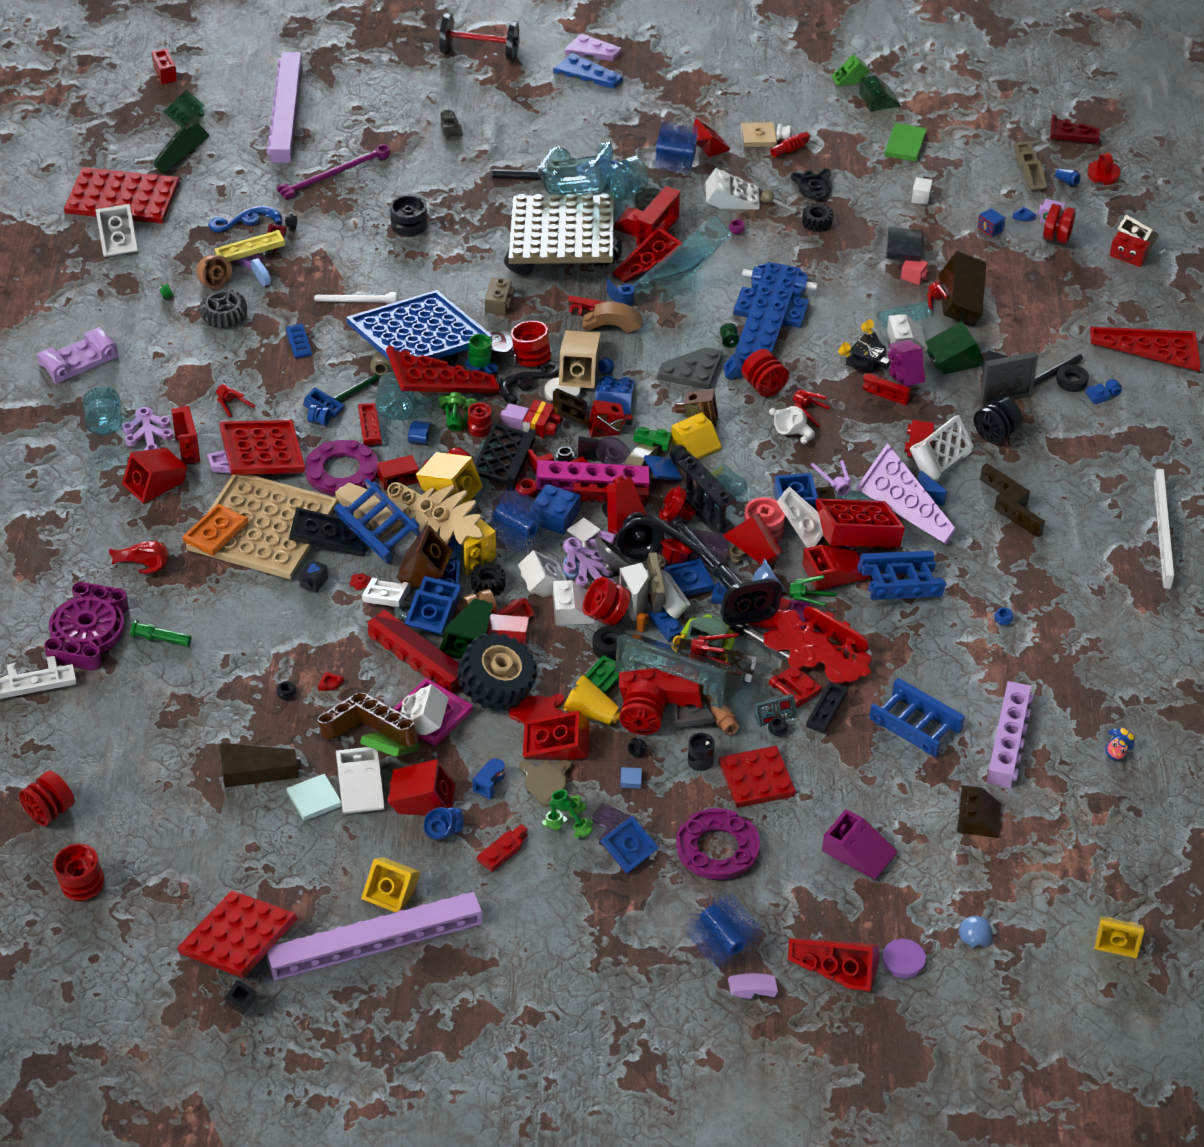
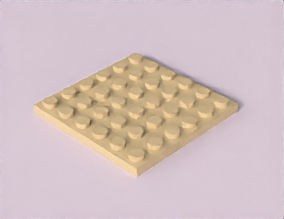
(270, 515)

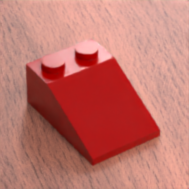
(557, 737)

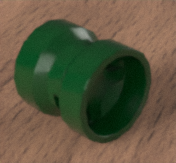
(729, 335)

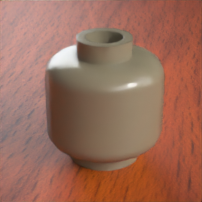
(380, 365)

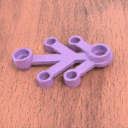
(145, 416)
(575, 549)

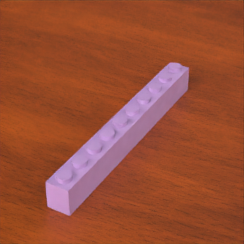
(285, 107)
(374, 935)

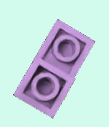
(747, 984)

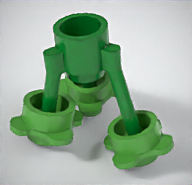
(448, 402)
(574, 806)

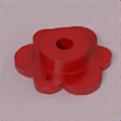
(360, 581)

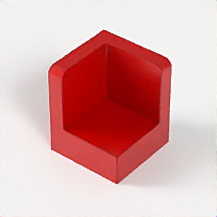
(533, 459)

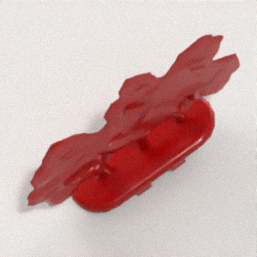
(812, 647)

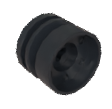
(998, 419)

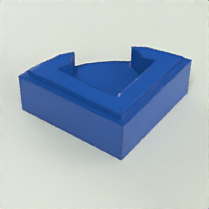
(1024, 215)

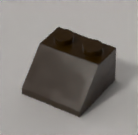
(978, 812)

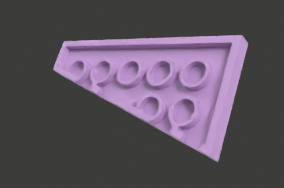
(894, 483)

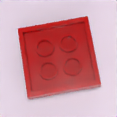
(756, 776)

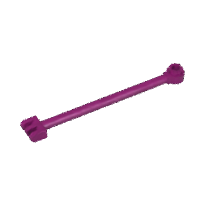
(288, 192)

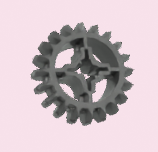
(223, 308)

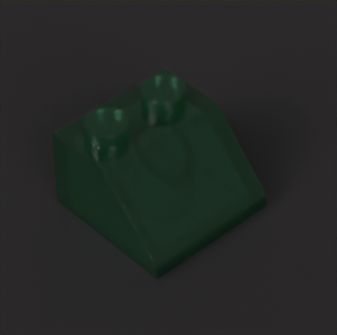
(877, 94)

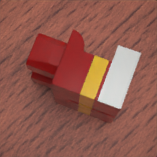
(540, 419)

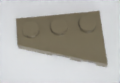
(656, 582)

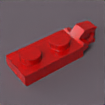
(502, 848)

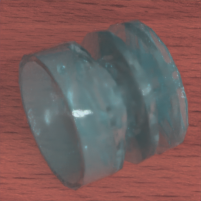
(627, 177)
(391, 401)
(102, 410)

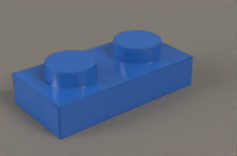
(666, 624)

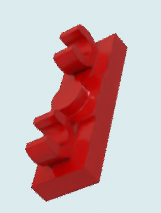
(582, 303)

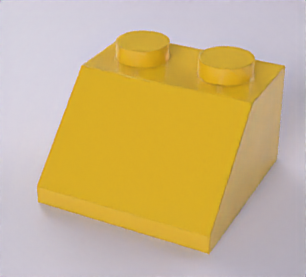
(696, 435)
(390, 884)
(1118, 937)

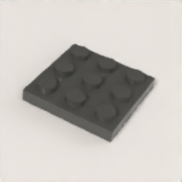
(1009, 377)

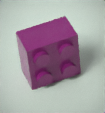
(906, 362)

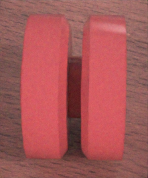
(770, 512)

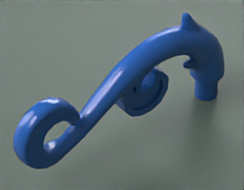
(245, 217)

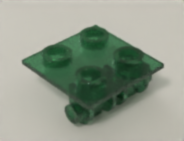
(184, 108)

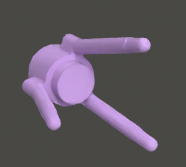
(840, 484)

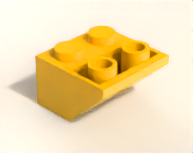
(479, 549)

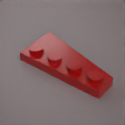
(599, 494)

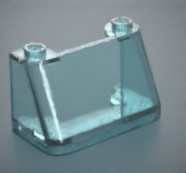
(576, 175)

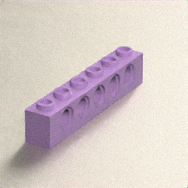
(1009, 733)

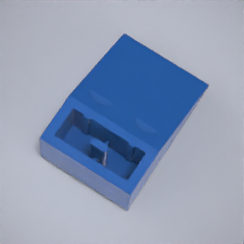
(616, 391)

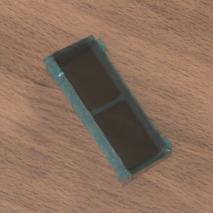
(719, 679)

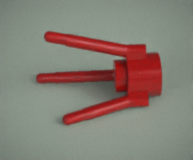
(935, 292)
(227, 394)
(802, 399)
(701, 647)

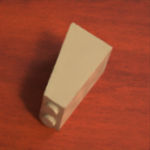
(581, 353)

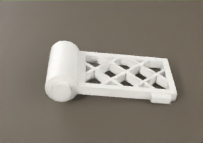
(927, 458)

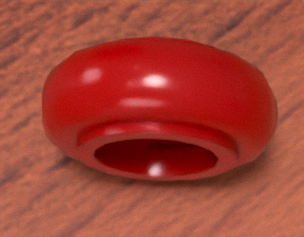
(527, 482)

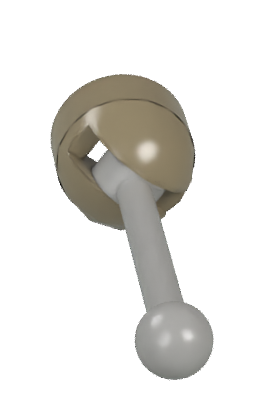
(768, 197)

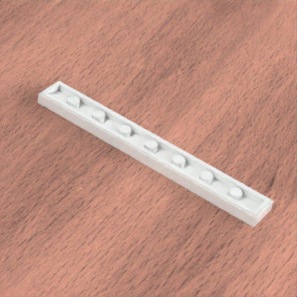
(1163, 529)

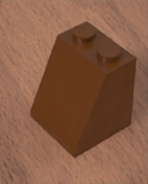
(425, 557)

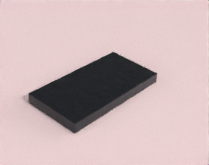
(325, 532)

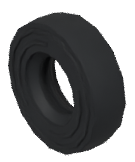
(1072, 370)

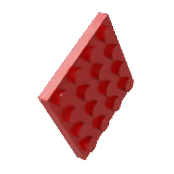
(261, 447)
(237, 933)

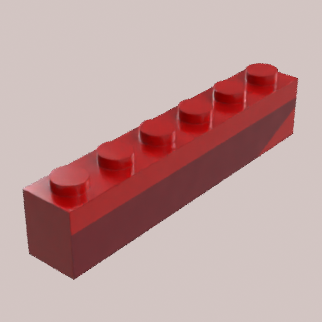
(414, 650)

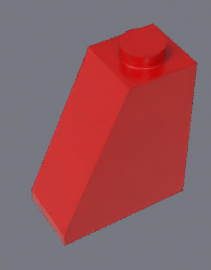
(621, 502)
(755, 539)

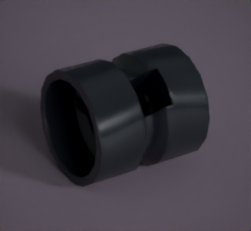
(701, 751)

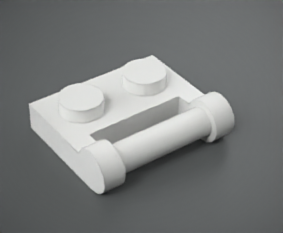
(385, 592)

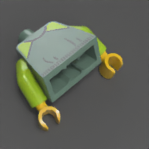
(707, 626)

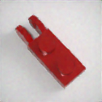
(886, 389)

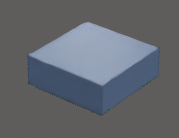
(631, 778)

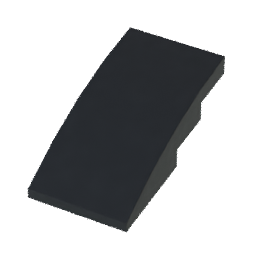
(904, 244)

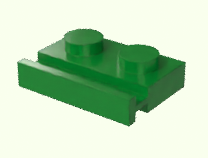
(603, 674)

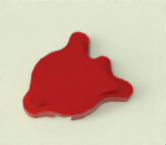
(536, 707)

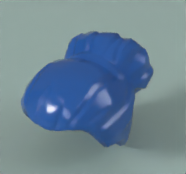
(443, 822)

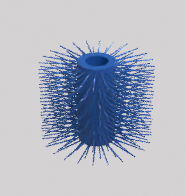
(673, 145)
(519, 523)
(723, 930)

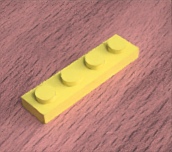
(251, 246)

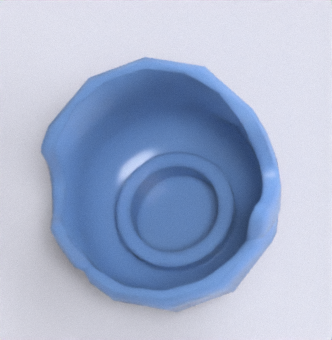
(976, 931)

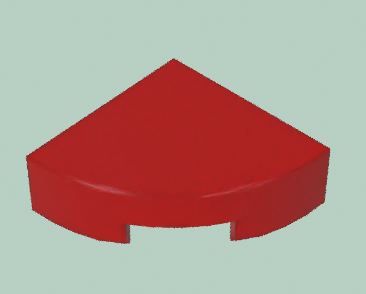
(330, 682)

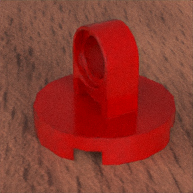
(1104, 170)
(676, 506)

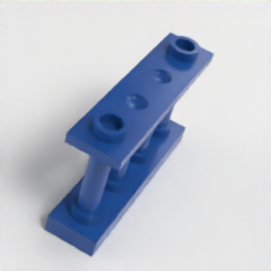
(371, 538)
(924, 703)

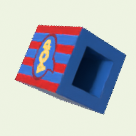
(991, 222)

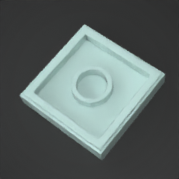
(314, 797)

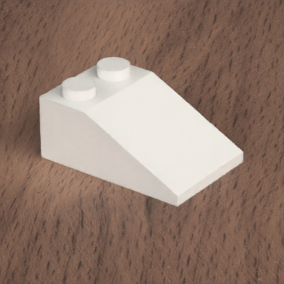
(116, 230)

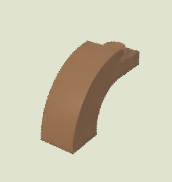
(615, 314)

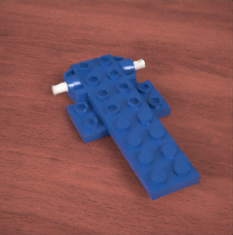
(770, 304)

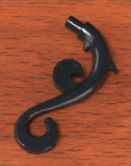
(526, 380)

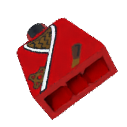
(607, 419)

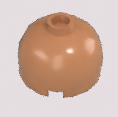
(214, 271)

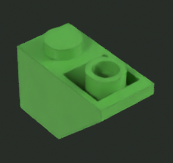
(851, 72)

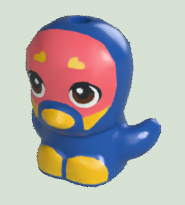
(1119, 743)

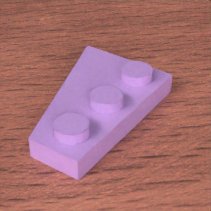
(587, 45)

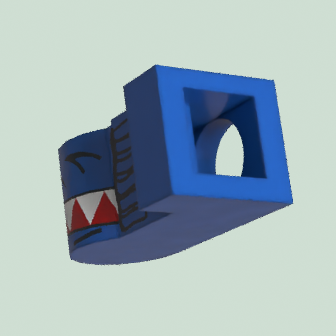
(488, 777)

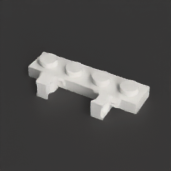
(36, 681)

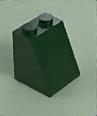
(954, 350)
(466, 627)

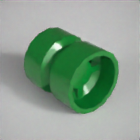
(480, 350)

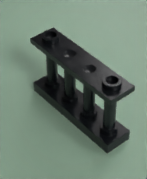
(717, 494)

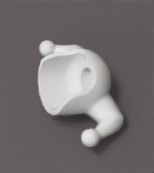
(792, 422)

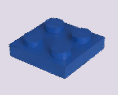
(691, 577)
(629, 844)

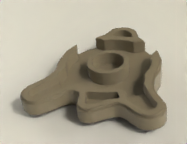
(544, 779)

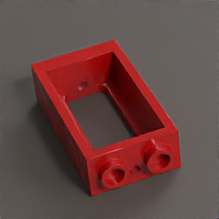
(661, 212)

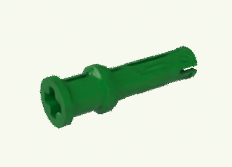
(152, 632)

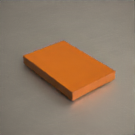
(215, 529)

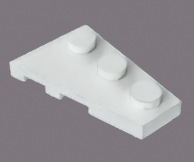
(802, 517)

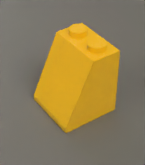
(449, 470)

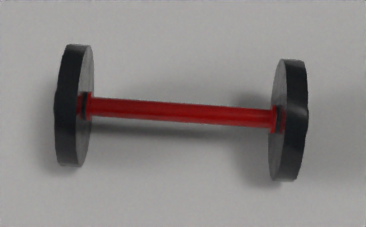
(447, 33)

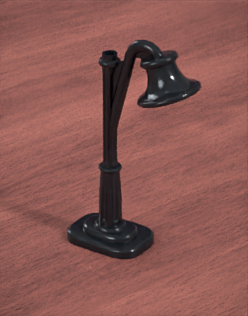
(741, 602)

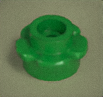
(166, 291)

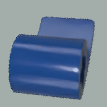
(623, 294)
(419, 432)

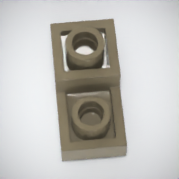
(636, 456)

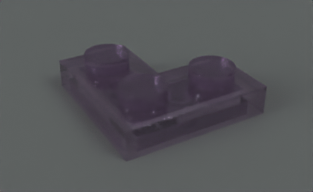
(608, 818)

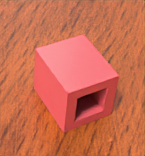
(914, 271)

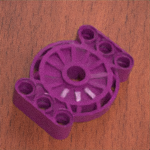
(87, 625)

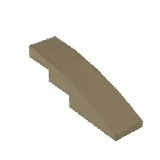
(1030, 166)

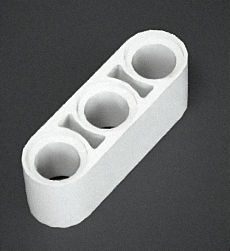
(676, 601)

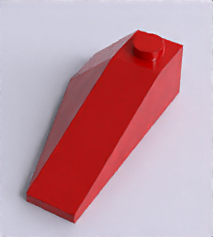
(646, 255)
(844, 962)

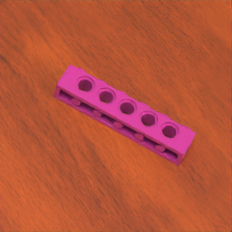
(565, 474)

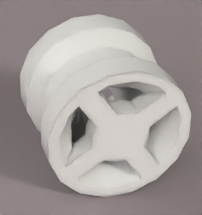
(783, 132)

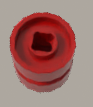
(479, 419)

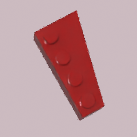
(677, 689)

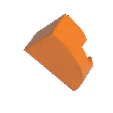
(642, 620)

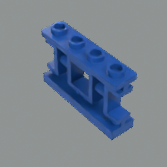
(900, 563)

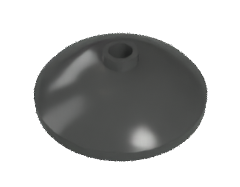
(612, 555)

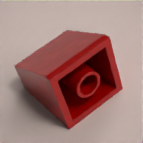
(153, 473)
(421, 788)

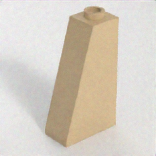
(350, 492)

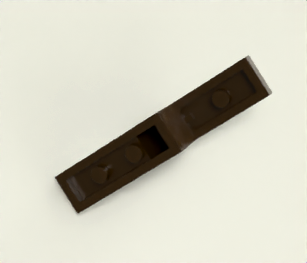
(1012, 500)

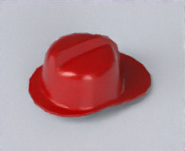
(675, 551)

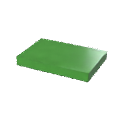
(905, 142)
(387, 745)

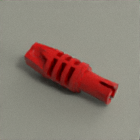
(790, 144)

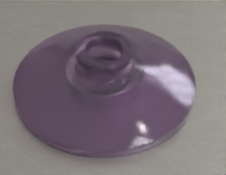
(612, 451)

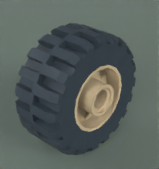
(496, 671)

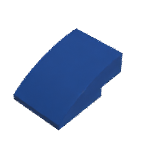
(433, 605)

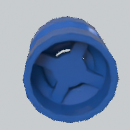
(319, 415)

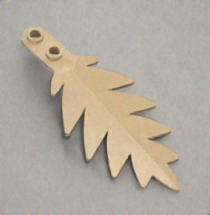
(439, 512)

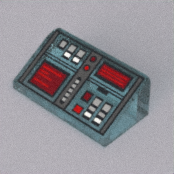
(778, 707)

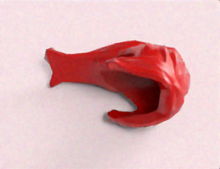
(151, 553)

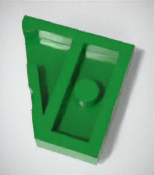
(651, 437)

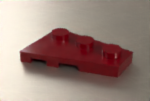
(1072, 132)

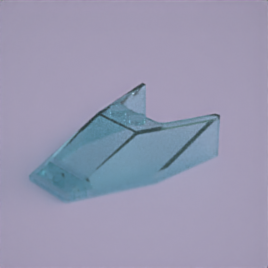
(687, 256)

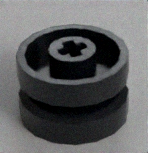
(408, 215)

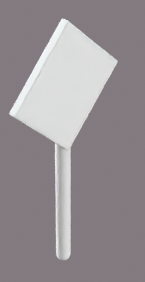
(583, 531)

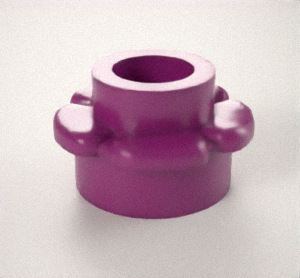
(737, 226)

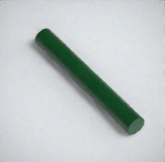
(357, 388)

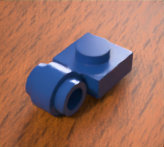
(1099, 393)

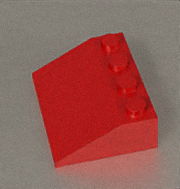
(859, 523)

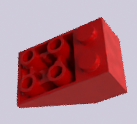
(834, 563)

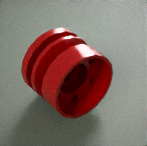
(531, 343)
(765, 372)
(643, 708)
(46, 798)
(79, 872)

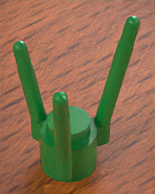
(798, 590)

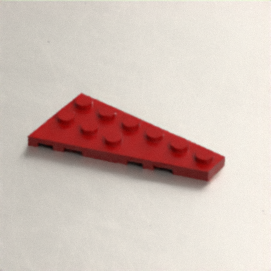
(1167, 346)
(434, 375)

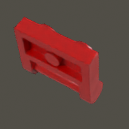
(798, 682)

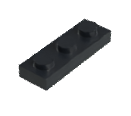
(826, 707)

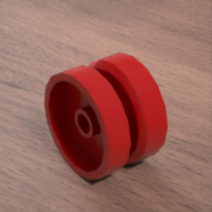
(1059, 224)
(606, 601)

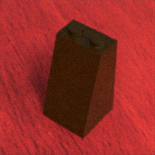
(964, 285)

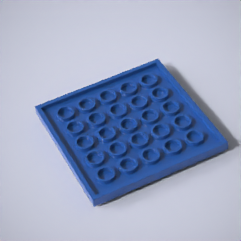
(419, 324)

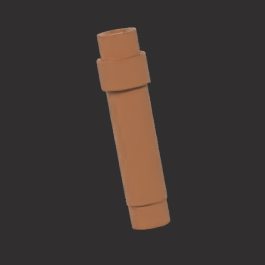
(723, 716)

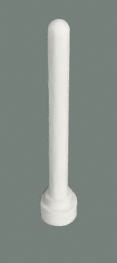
(390, 298)

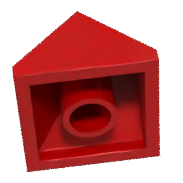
(709, 139)

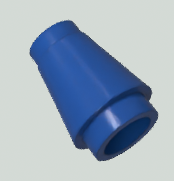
(1069, 177)

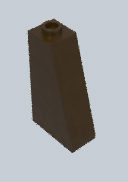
(257, 764)

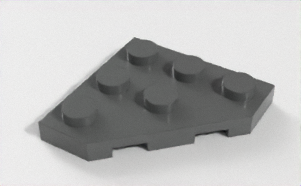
(692, 369)

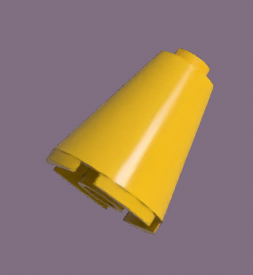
(592, 702)

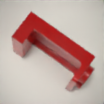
(186, 434)

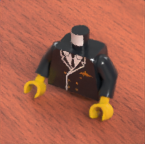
(867, 352)

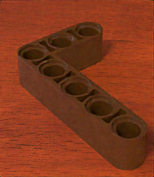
(372, 713)

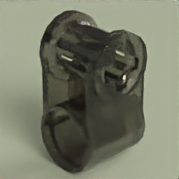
(450, 124)

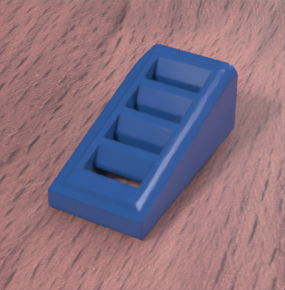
(298, 340)
(317, 396)

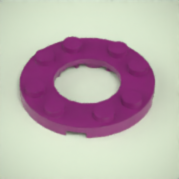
(339, 448)
(724, 820)

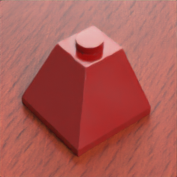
(628, 221)

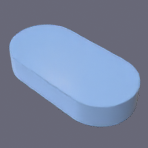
(260, 272)

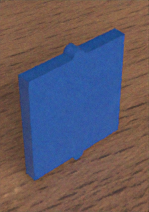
(662, 467)

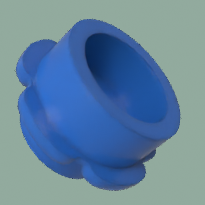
(606, 365)
(1004, 616)

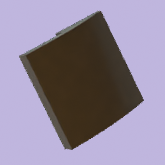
(571, 407)

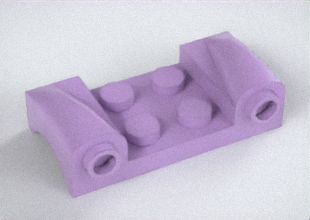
(78, 357)

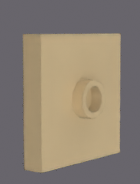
(758, 134)

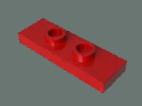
(369, 424)

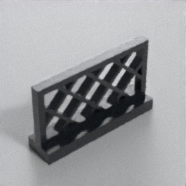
(517, 463)

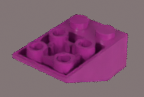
(858, 845)

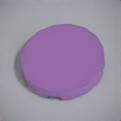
(904, 958)

